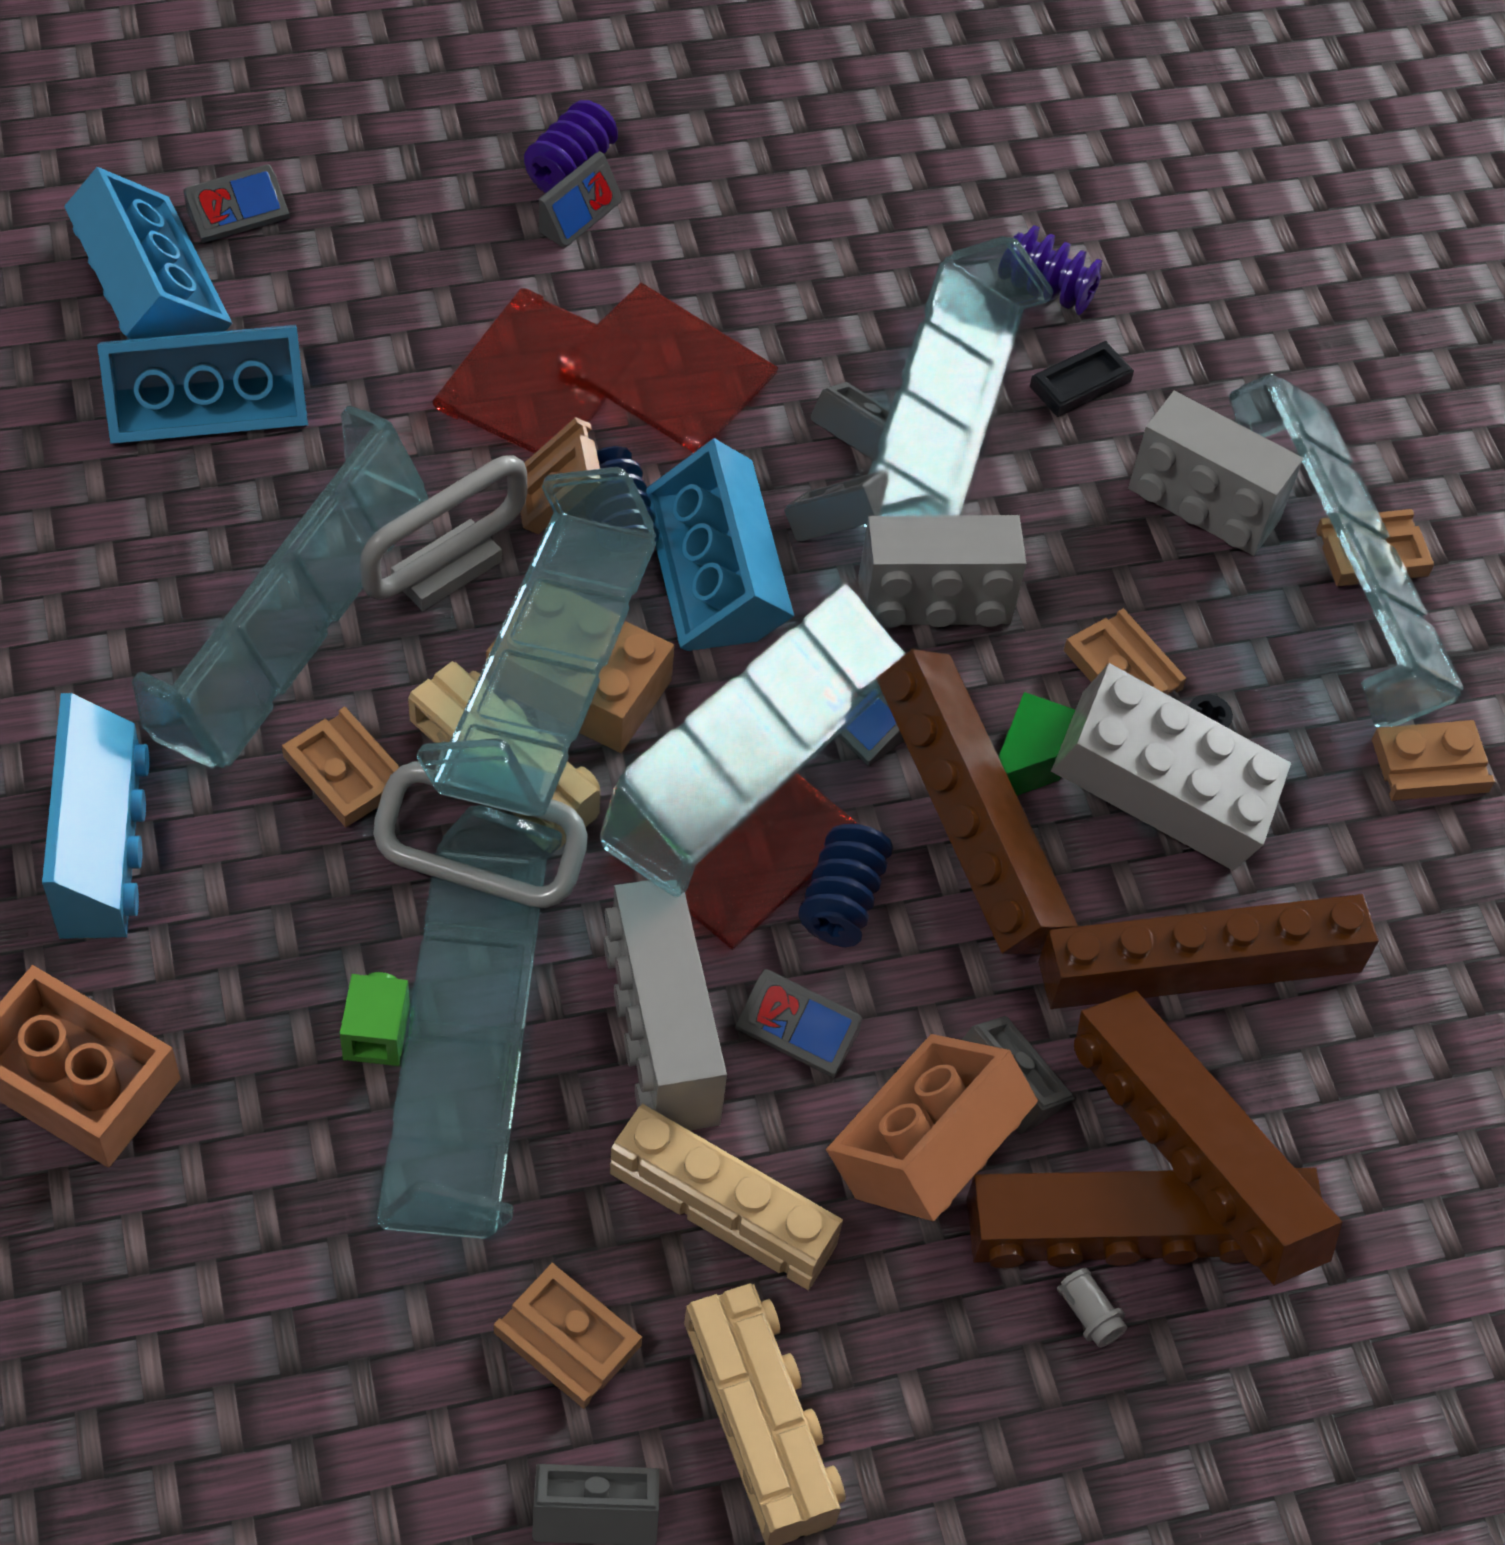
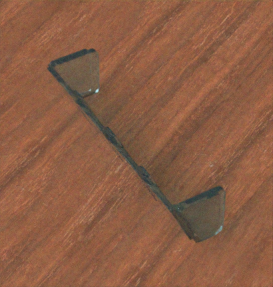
(955, 376)
(287, 606)
(549, 647)
(1425, 672)
(747, 741)
(465, 1036)

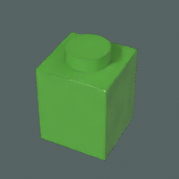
(375, 1019)

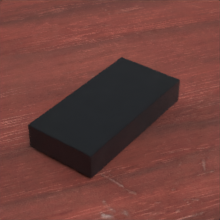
(1081, 378)

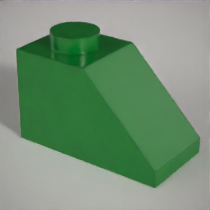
(1034, 742)

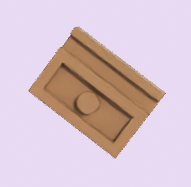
(564, 453)
(1403, 537)
(1126, 647)
(1432, 760)
(341, 765)
(568, 1335)

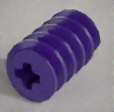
(569, 143)
(1066, 276)

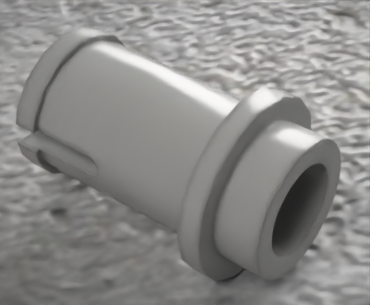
(1093, 1309)

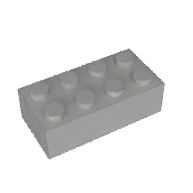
(1172, 767)
(665, 1005)

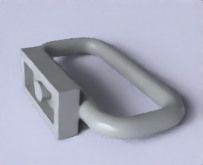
(455, 556)
(469, 875)

